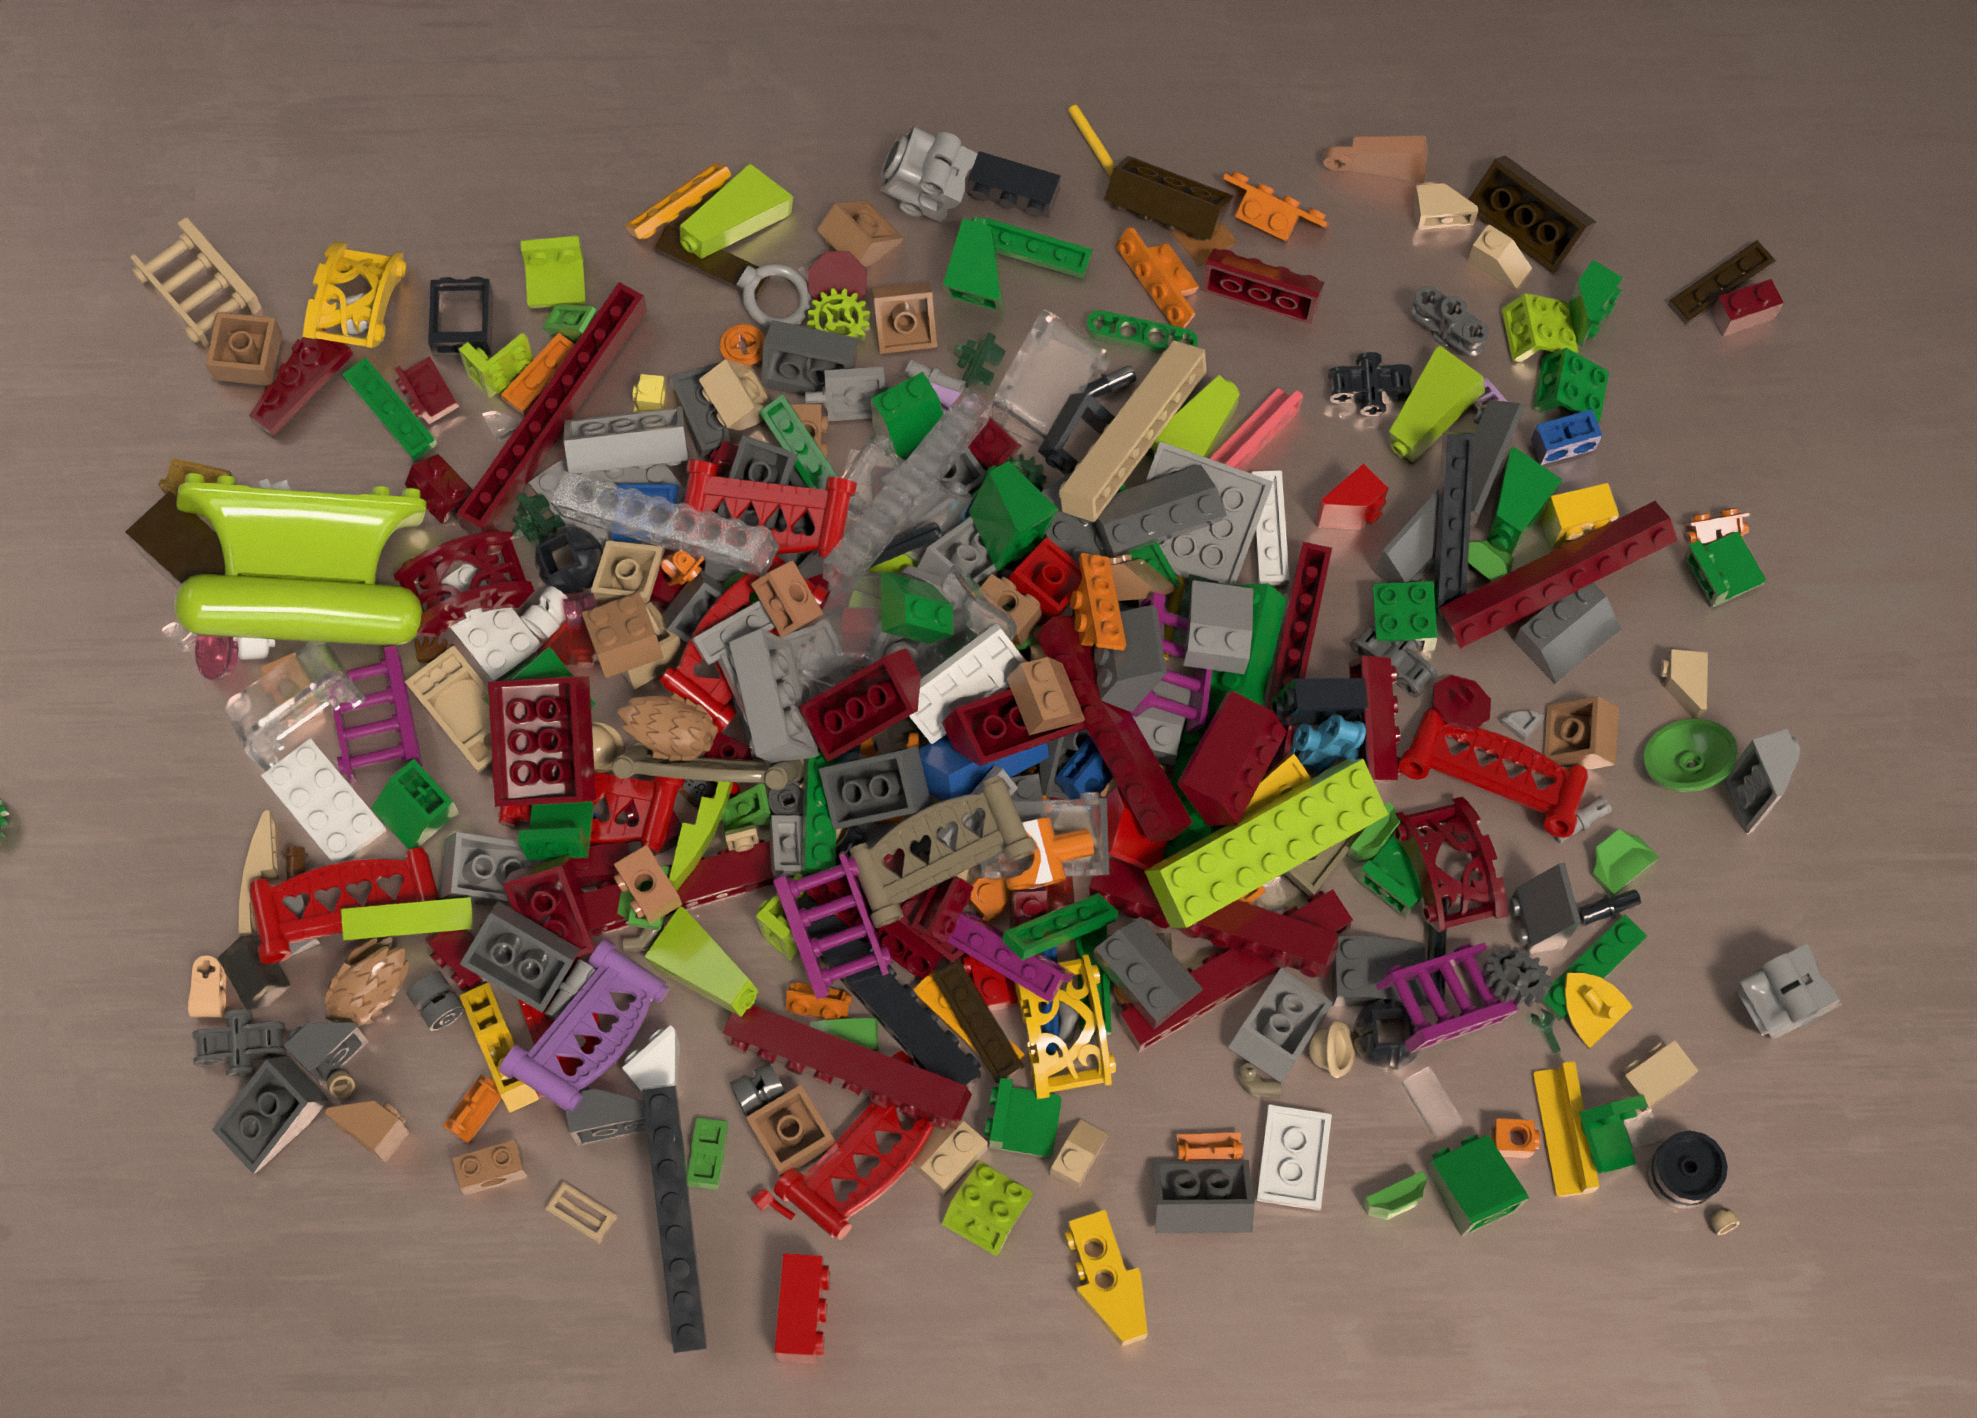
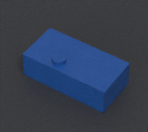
(953, 775)

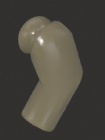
(642, 942)
(1255, 1085)

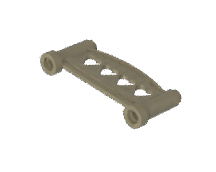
(639, 761)
(1001, 833)

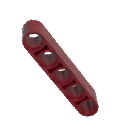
(902, 944)

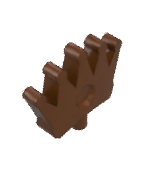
(427, 652)

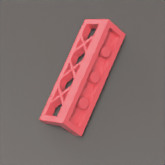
(1259, 429)

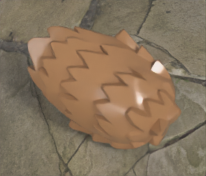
(669, 726)
(366, 982)

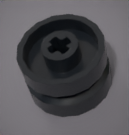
(1704, 1173)

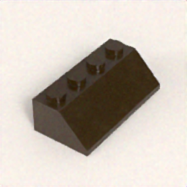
(1167, 198)
(1530, 213)

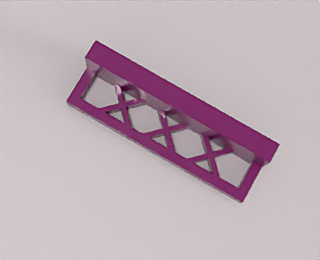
(985, 944)

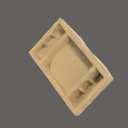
(454, 700)

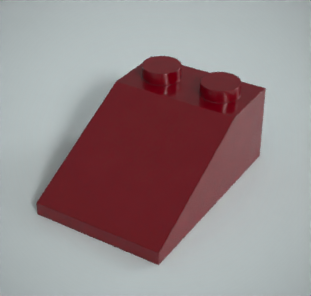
(553, 899)

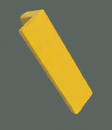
(1566, 1144)

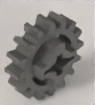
(1516, 976)

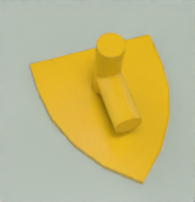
(1593, 1006)

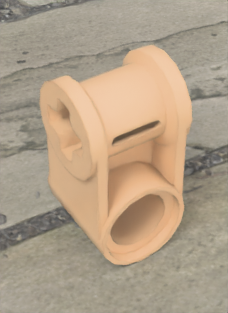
(207, 994)

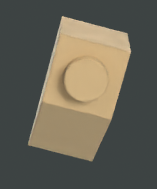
(1441, 207)
(1500, 258)
(1687, 679)
(1078, 1154)

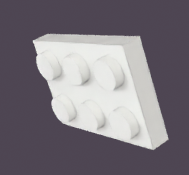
(1294, 1157)

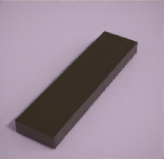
(719, 265)
(1722, 280)
(978, 1021)

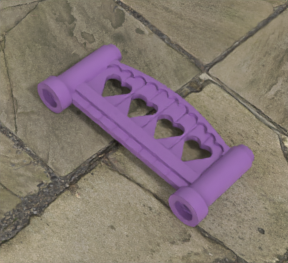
(541, 1067)

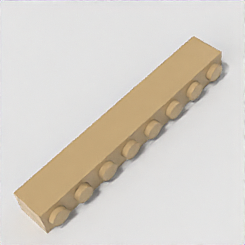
(1132, 431)

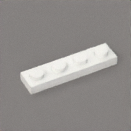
(1271, 534)

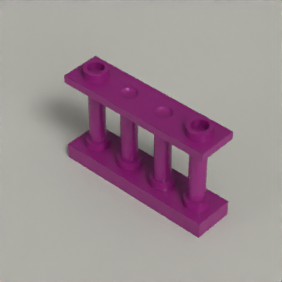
(1197, 711)
(400, 722)
(800, 919)
(1447, 1025)

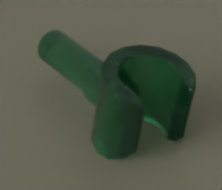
(1546, 1026)

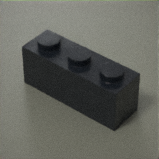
(1013, 185)

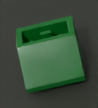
(1593, 300)
(413, 805)

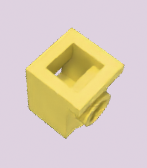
(649, 393)

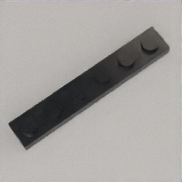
(1453, 517)

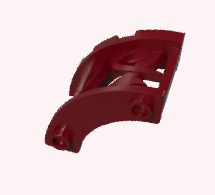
(473, 551)
(1460, 820)

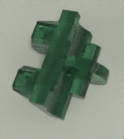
(985, 351)
(530, 520)

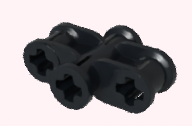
(1370, 383)

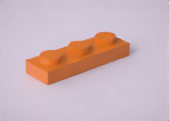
(534, 378)

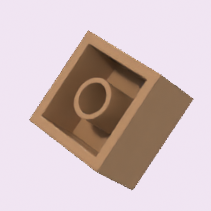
(244, 349)
(622, 635)
(790, 1131)

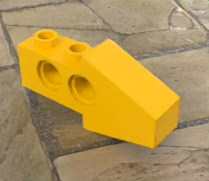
(496, 1042)
(1122, 1304)

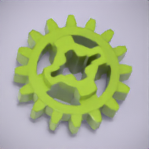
(843, 308)

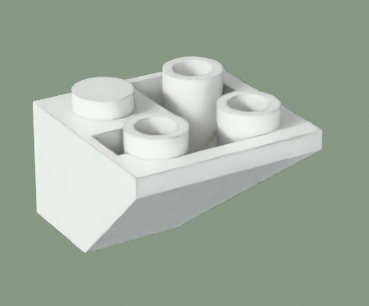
(655, 1063)

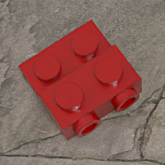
(994, 987)

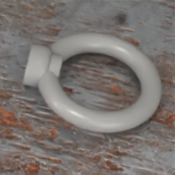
(751, 279)

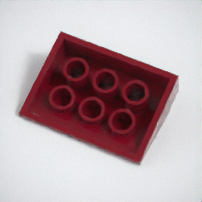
(542, 741)

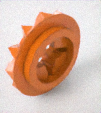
(751, 336)

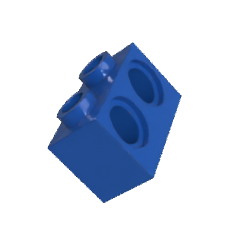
(1566, 437)
(1084, 772)

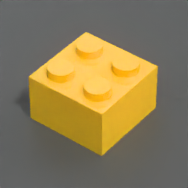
(1577, 514)

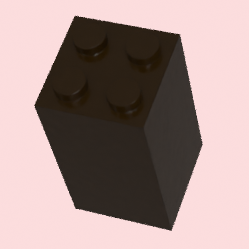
(176, 542)

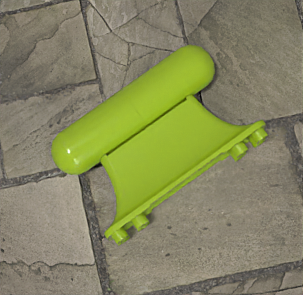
(299, 565)

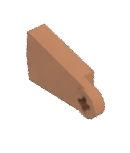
(1382, 156)

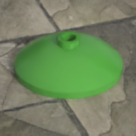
(1690, 755)

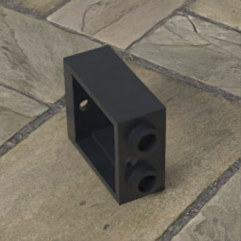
(449, 288)
(1076, 407)
(1319, 698)

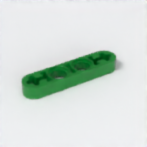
(1142, 328)

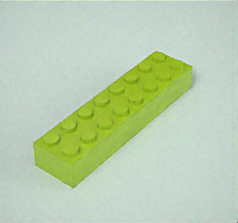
(1266, 843)

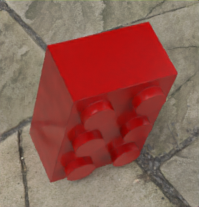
(801, 1309)

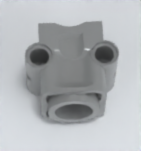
(927, 172)
(1787, 993)

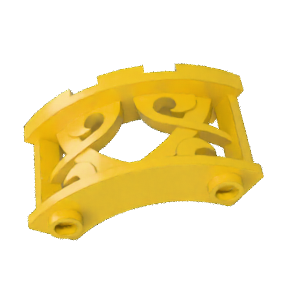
(372, 267)
(1044, 1065)

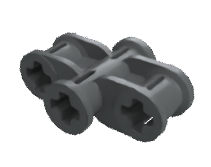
(1441, 316)
(1406, 661)
(239, 1043)

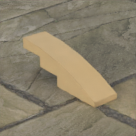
(259, 864)

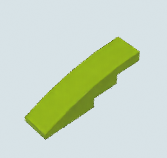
(696, 838)
(406, 918)

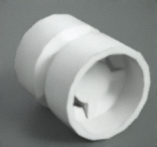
(547, 615)

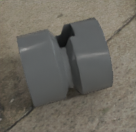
(787, 800)
(433, 997)
(747, 1088)

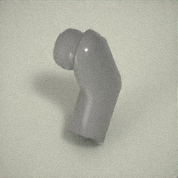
(1069, 1020)

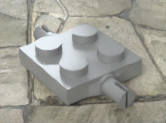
(849, 392)

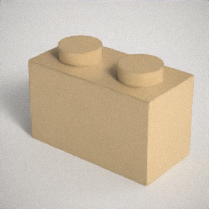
(1659, 1074)

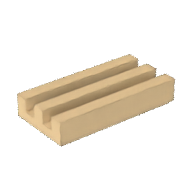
(603, 1227)

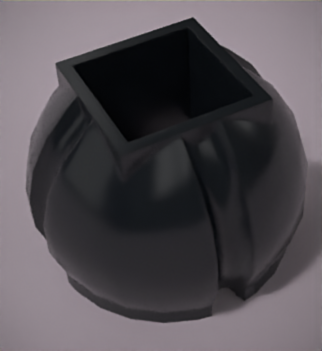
(584, 550)
(1383, 1054)

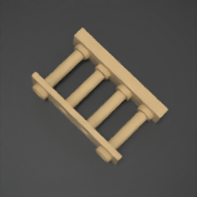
(206, 258)

